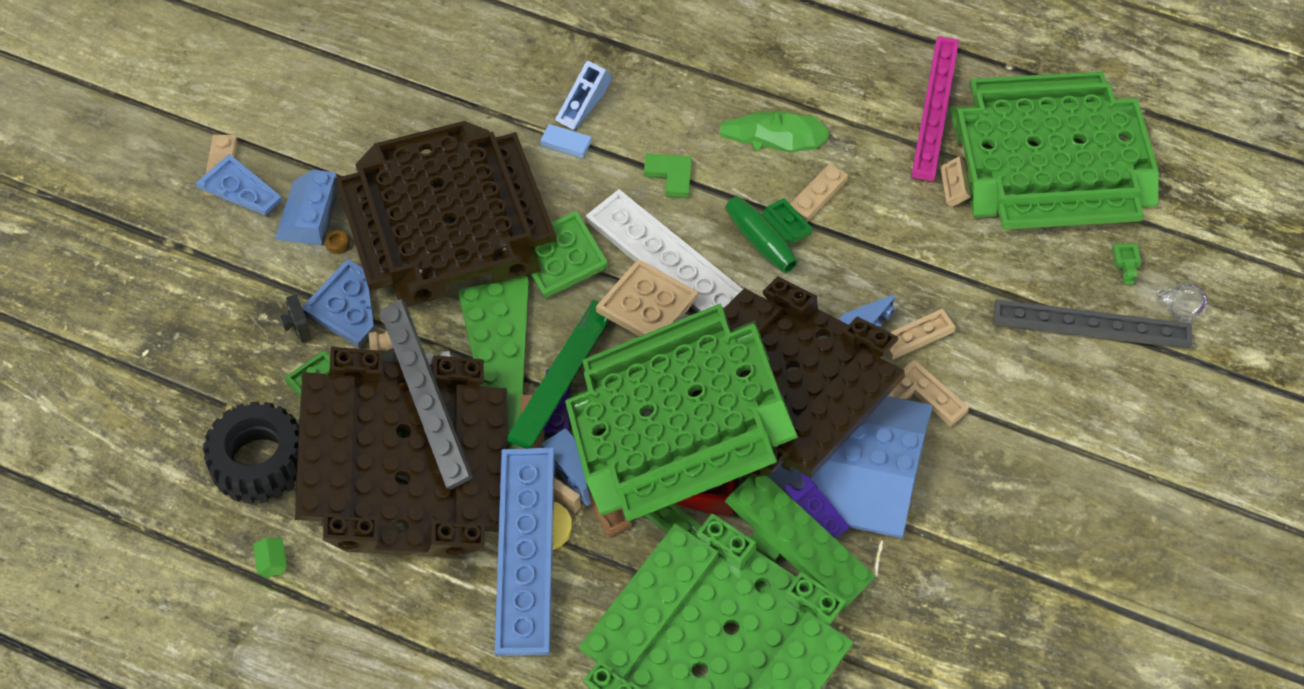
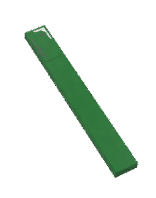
(558, 378)

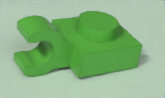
(1128, 258)

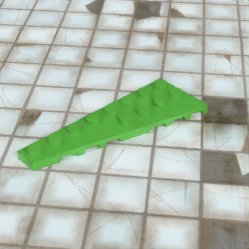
(497, 333)

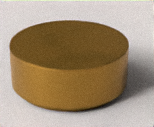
(337, 242)

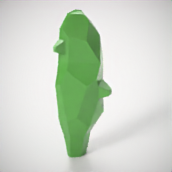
(777, 131)

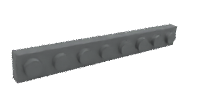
(1092, 324)
(426, 395)

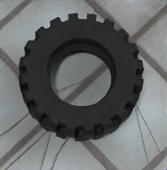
(241, 427)

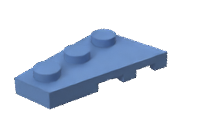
(239, 185)

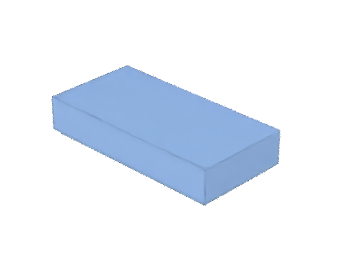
(565, 141)

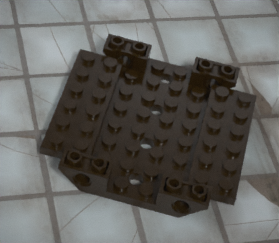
(402, 217)
(836, 378)
(354, 454)

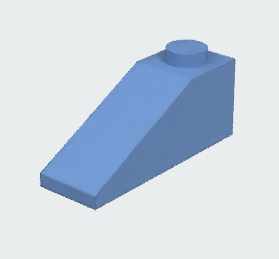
(584, 95)
(568, 463)

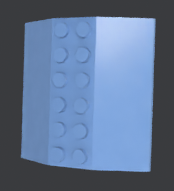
(875, 468)

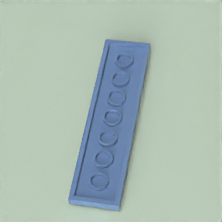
(525, 552)

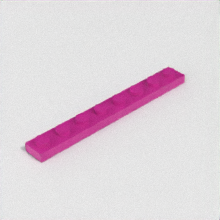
(935, 109)

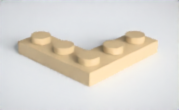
(930, 391)

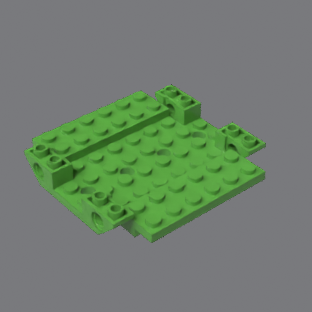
(1059, 178)
(687, 439)
(678, 611)

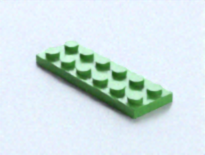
(799, 537)

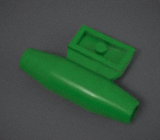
(770, 230)

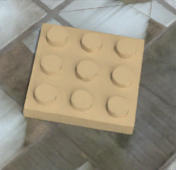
(646, 299)

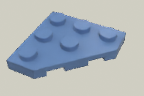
(343, 304)

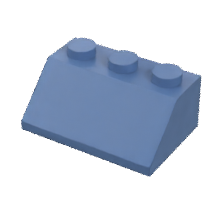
(309, 208)

